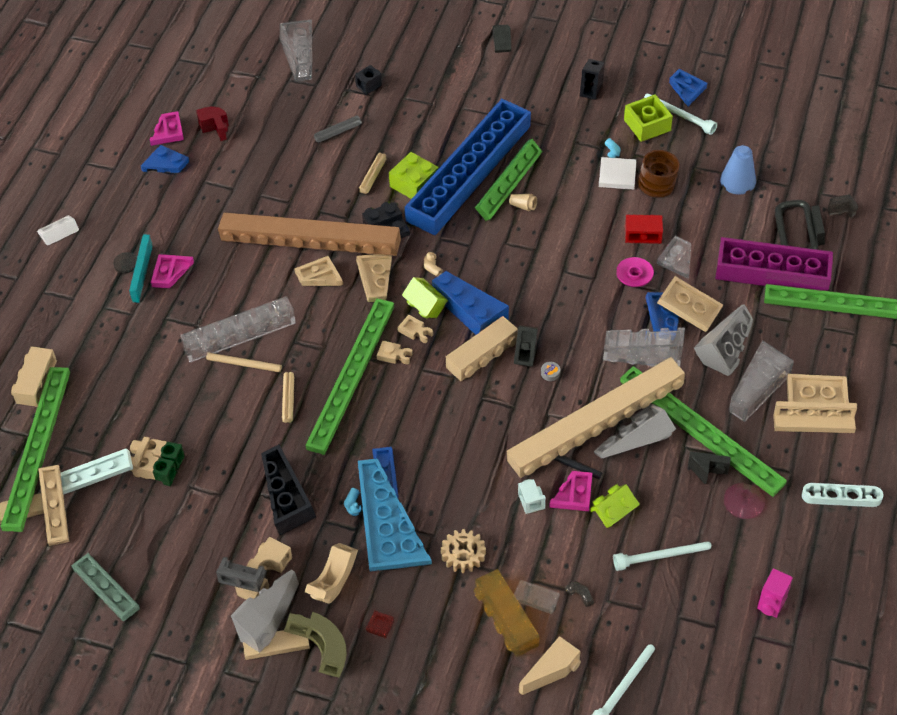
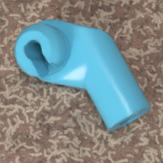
(615, 149)
(351, 504)

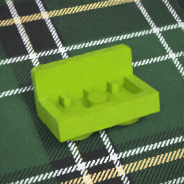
(615, 504)

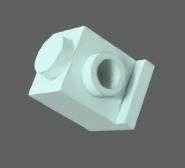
(531, 496)

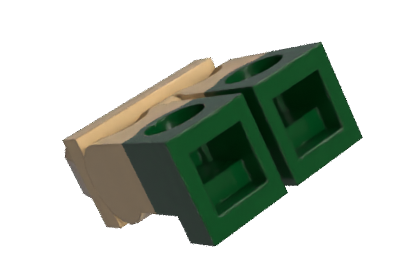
(156, 459)

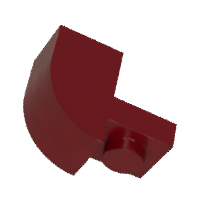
(212, 119)

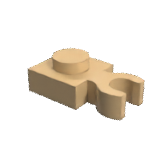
(413, 327)
(392, 352)

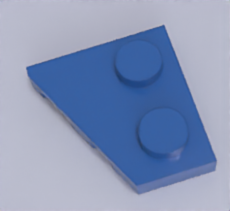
(687, 86)
(165, 161)

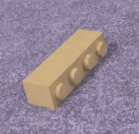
(482, 348)

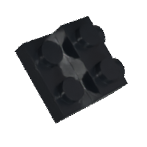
(386, 215)

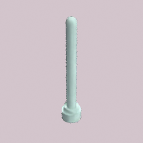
(708, 126)
(622, 561)
(622, 687)

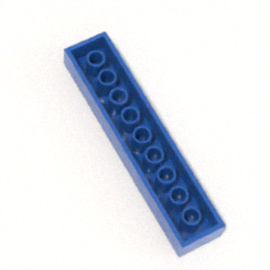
(467, 167)

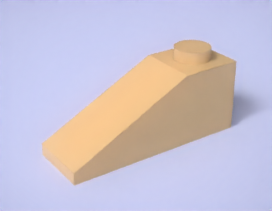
(552, 666)

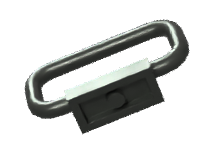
(813, 221)

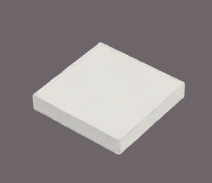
(617, 173)

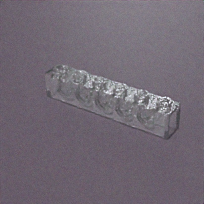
(238, 329)

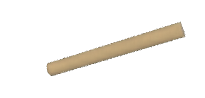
(244, 362)

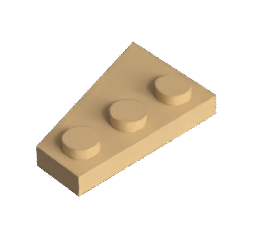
(374, 275)

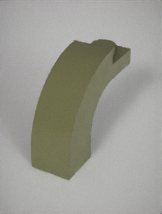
(325, 636)

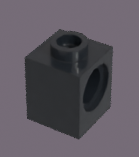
(368, 79)

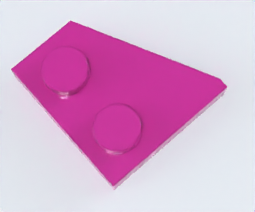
(167, 129)
(170, 269)
(574, 493)

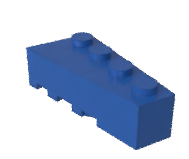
(469, 303)

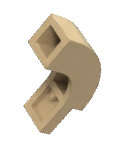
(334, 574)

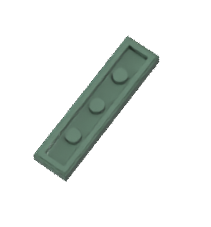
(105, 587)

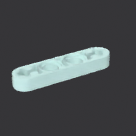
(842, 497)

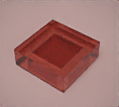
(380, 624)

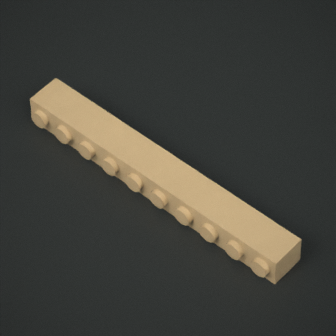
(595, 417)

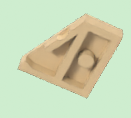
(319, 273)

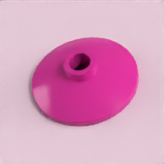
(635, 272)

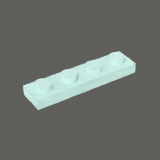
(96, 471)

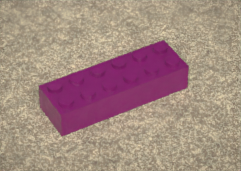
(773, 264)

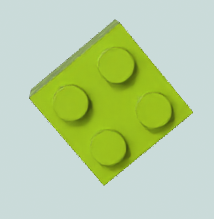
(648, 117)
(411, 174)

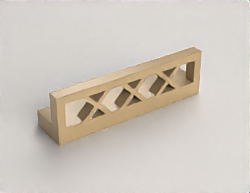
(814, 419)

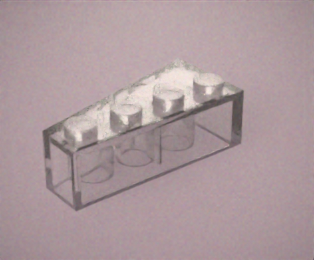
(297, 45)
(644, 346)
(761, 379)

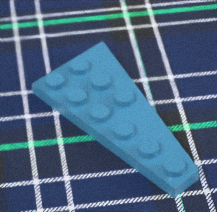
(388, 529)

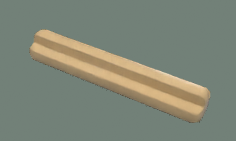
(372, 173)
(288, 397)

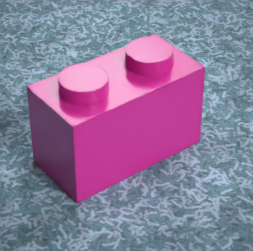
(774, 593)

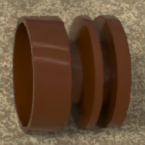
(658, 173)

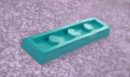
(141, 268)

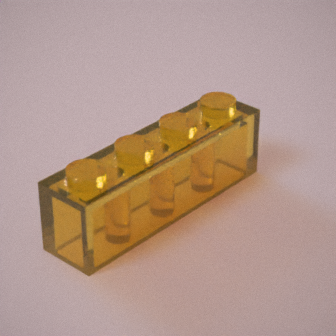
(507, 613)

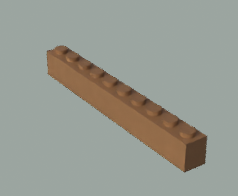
(310, 234)

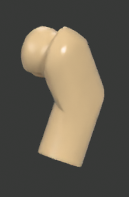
(430, 264)

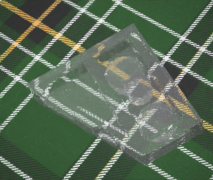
(676, 257)

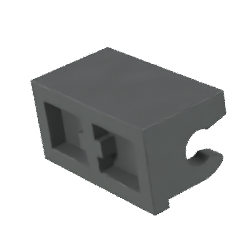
(240, 575)

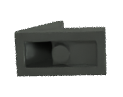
(501, 38)
(526, 345)
(703, 463)

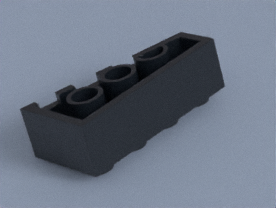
(286, 494)

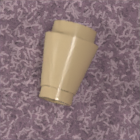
(524, 201)

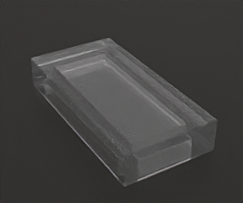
(536, 596)

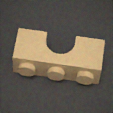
(272, 556)

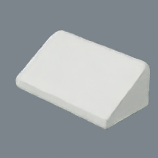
(58, 230)

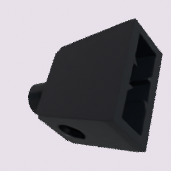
(592, 72)

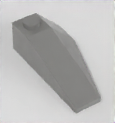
(725, 342)
(646, 427)
(260, 617)

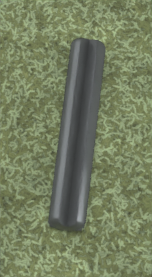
(337, 129)

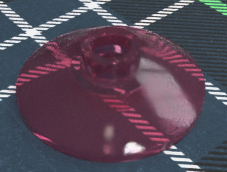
(744, 507)

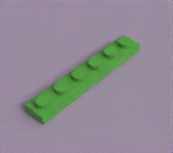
(508, 179)

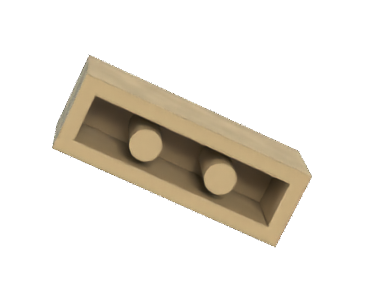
(33, 376)

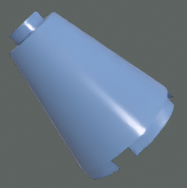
(739, 172)

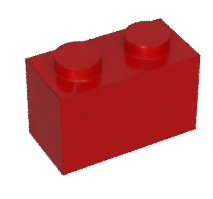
(643, 229)

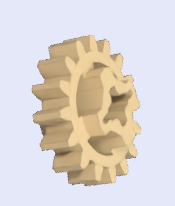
(463, 551)

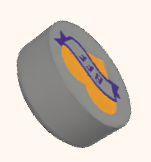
(550, 371)

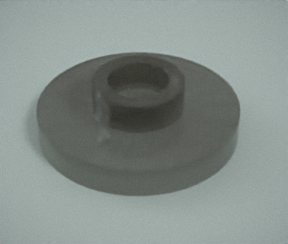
(125, 262)

